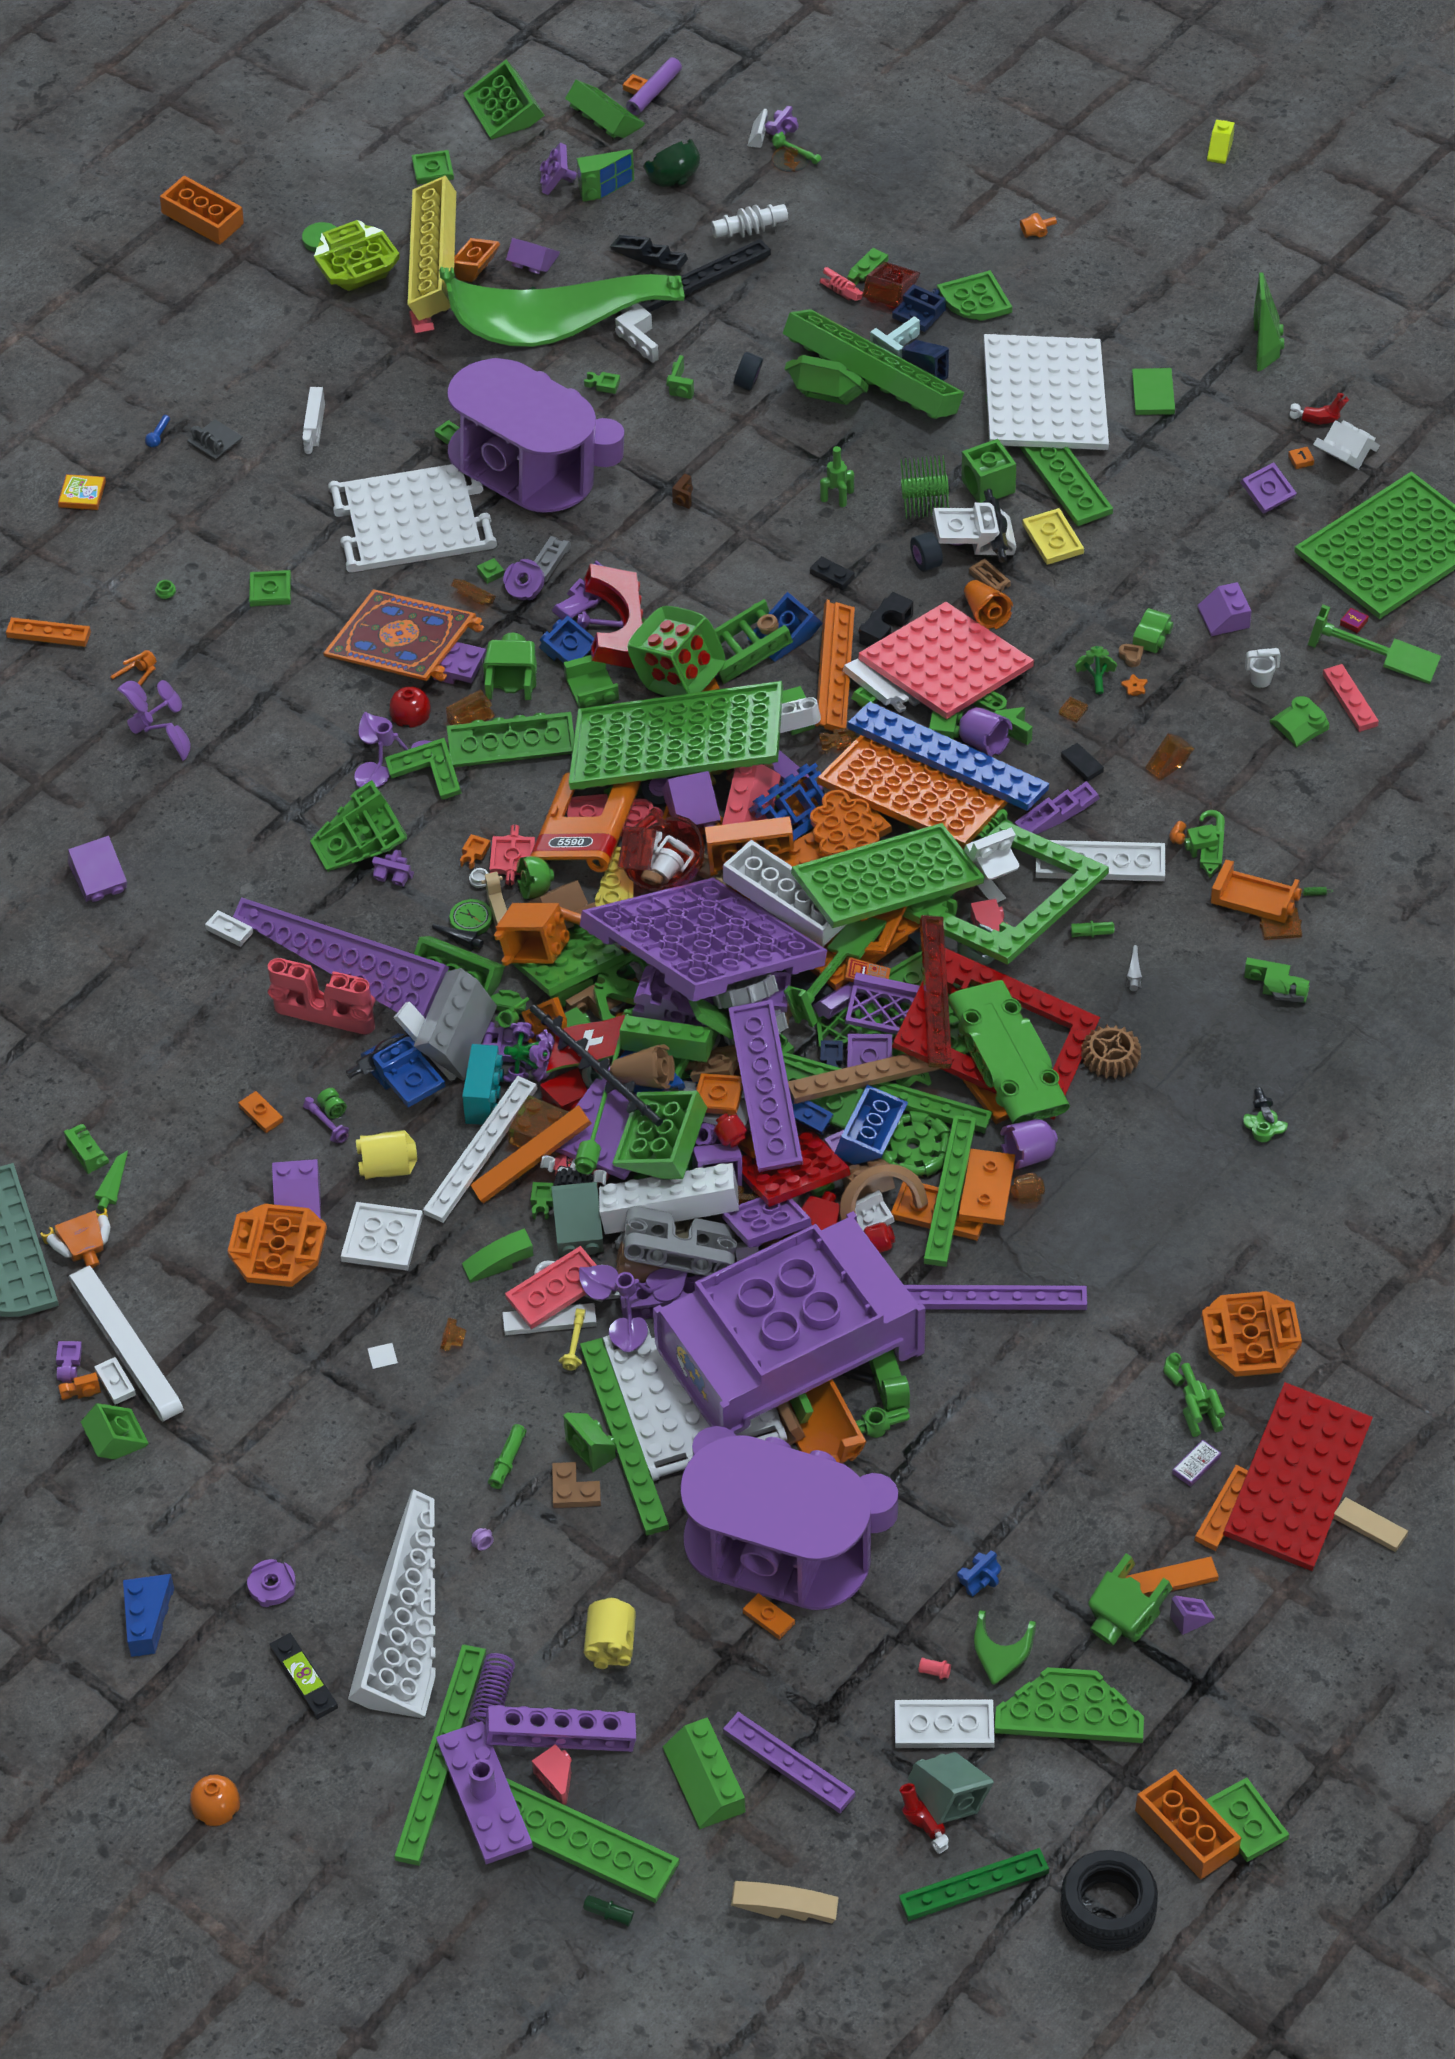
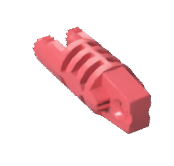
(841, 285)

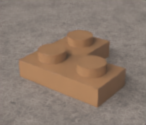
(569, 1492)

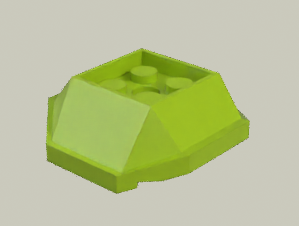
(355, 255)

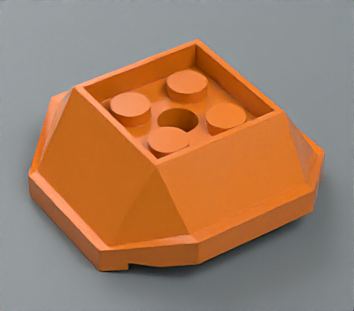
(276, 1244)
(1256, 1314)

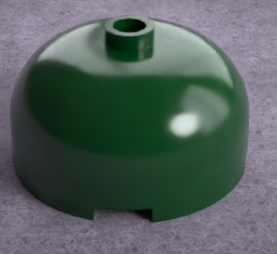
(673, 164)

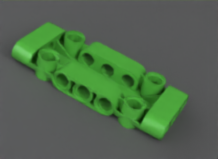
(1008, 1052)

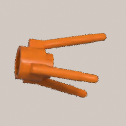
(142, 661)

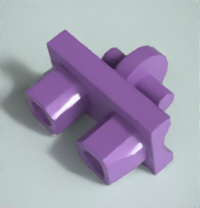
(782, 122)
(394, 865)

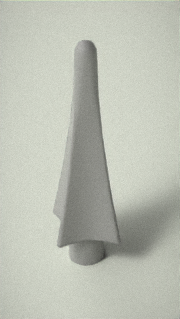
(1134, 973)

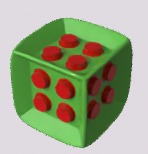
(676, 651)

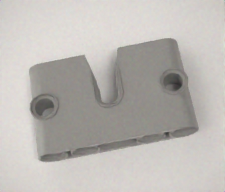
(662, 1248)

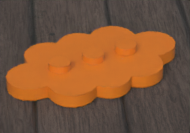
(842, 823)

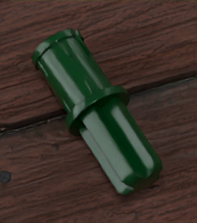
(608, 1910)

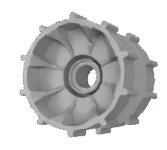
(750, 992)

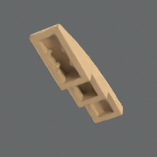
(784, 1900)

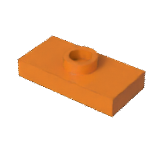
(260, 1111)
(769, 1616)

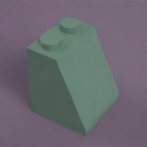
(577, 1218)
(950, 1786)

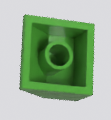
(113, 1431)
(589, 1440)

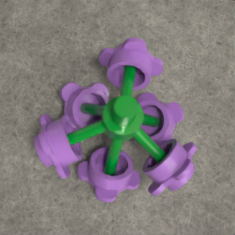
(529, 1054)

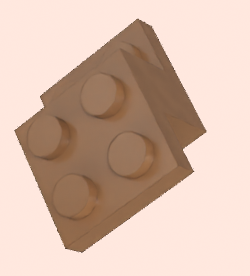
(569, 897)

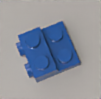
(566, 641)

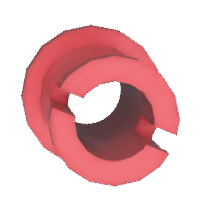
(935, 1668)

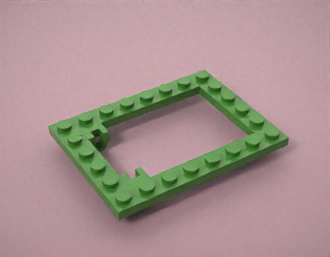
(1010, 940)

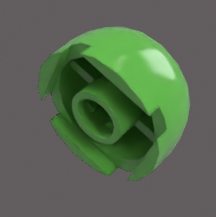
(535, 877)

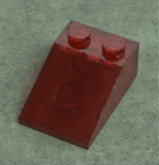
(889, 284)

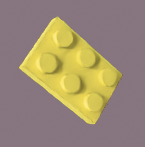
(1053, 536)

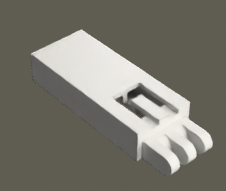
(313, 419)

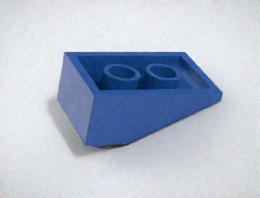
(798, 620)

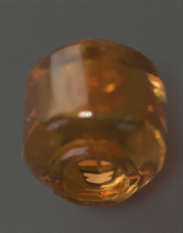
(1028, 1188)

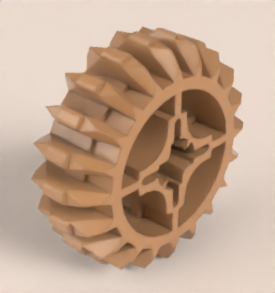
(1111, 1051)

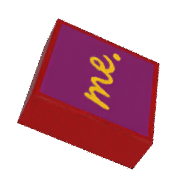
(1354, 620)

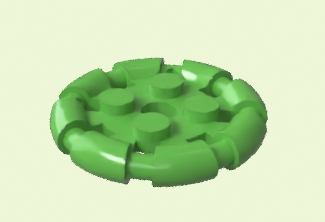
(920, 1135)

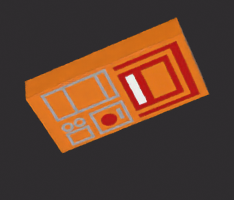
(854, 965)

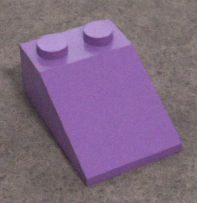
(297, 1184)

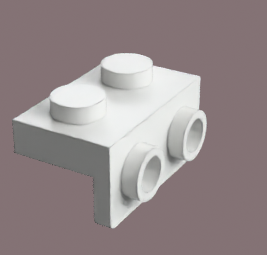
(872, 1210)

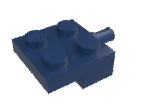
(921, 304)

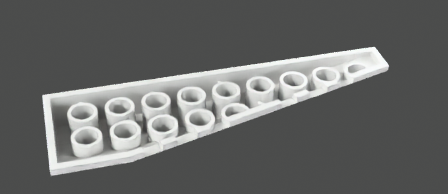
(398, 1647)

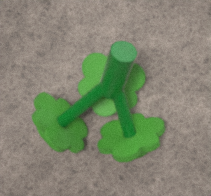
(1102, 662)

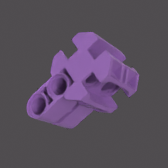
(660, 1002)

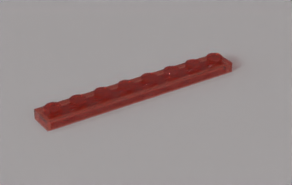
(935, 992)

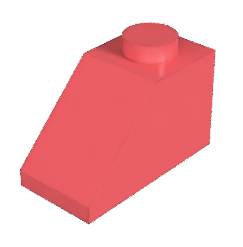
(554, 1772)

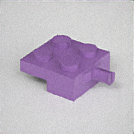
(462, 662)

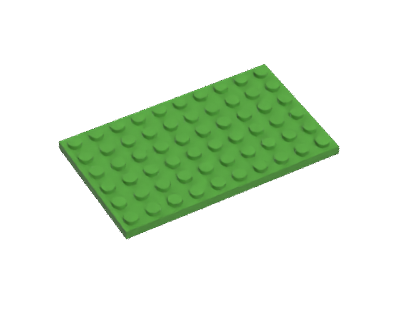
(677, 735)

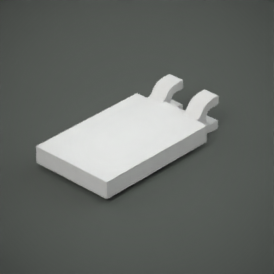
(878, 685)

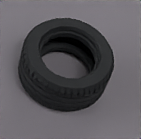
(1115, 1868)

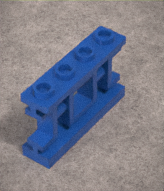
(787, 790)

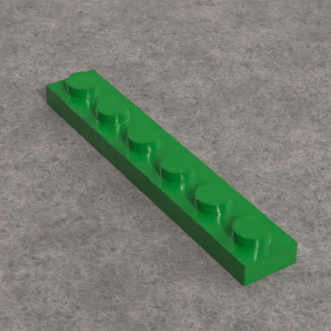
(973, 1884)

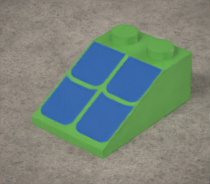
(604, 173)

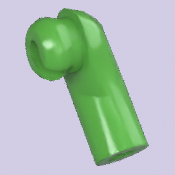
(1171, 1369)

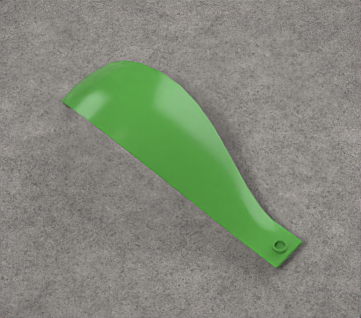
(550, 313)

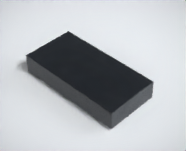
(1082, 762)

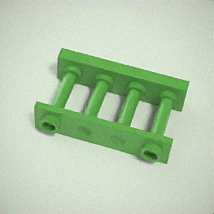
(758, 650)

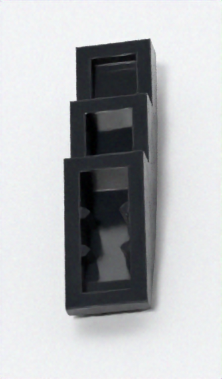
(644, 251)

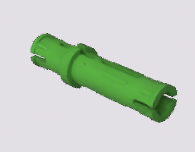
(503, 1464)

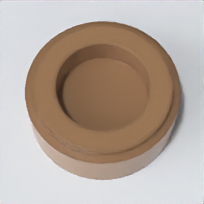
(767, 624)
(651, 878)

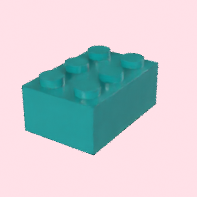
(482, 1083)

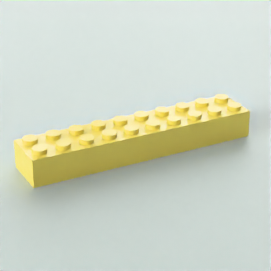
(431, 246)

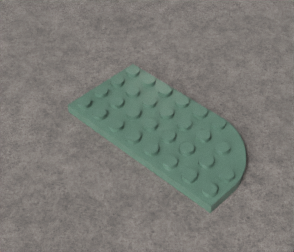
(23, 1270)

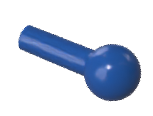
(153, 439)

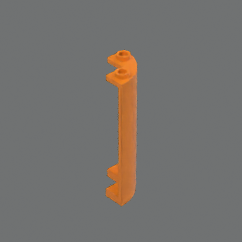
(831, 1425)

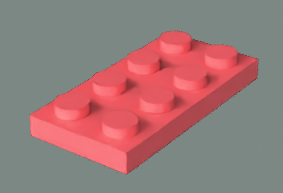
(550, 1288)

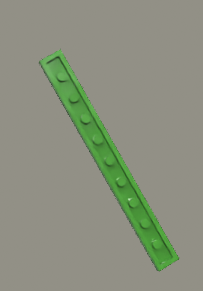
(917, 1100)
(624, 1434)
(435, 1771)

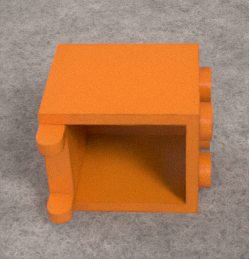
(532, 933)

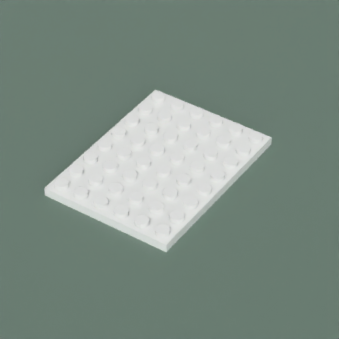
(1045, 391)

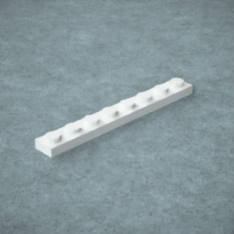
(479, 1150)

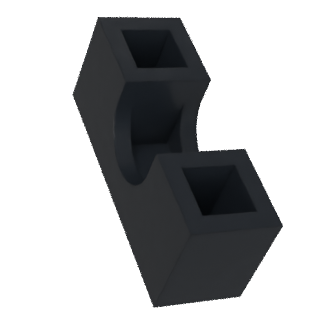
(893, 610)

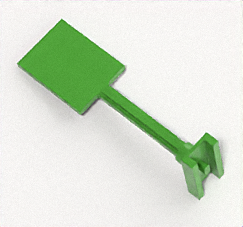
(1399, 657)
(849, 942)

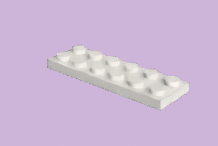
(1125, 860)

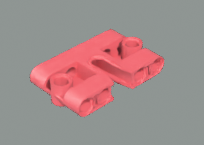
(343, 1005)

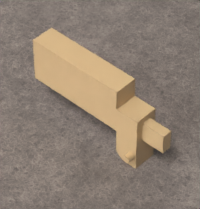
(494, 895)

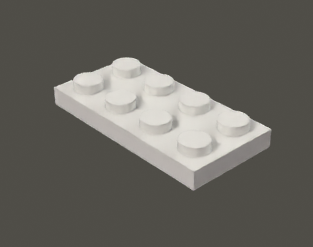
(944, 1724)

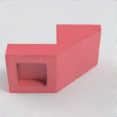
(421, 326)

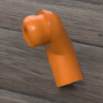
(1176, 834)

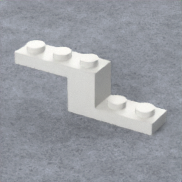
(632, 326)

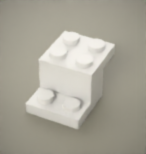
(1347, 443)

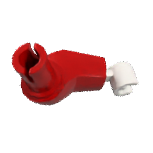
(1321, 415)
(918, 1814)

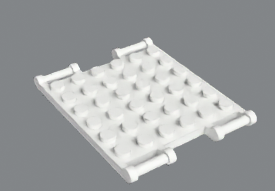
(410, 517)
(664, 1412)

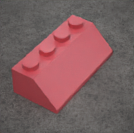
(746, 786)

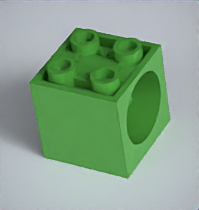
(988, 468)

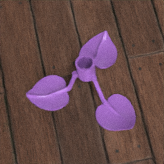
(143, 719)
(371, 730)
(602, 1279)

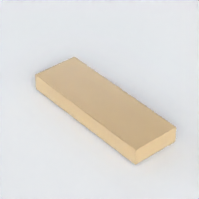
(1370, 1524)

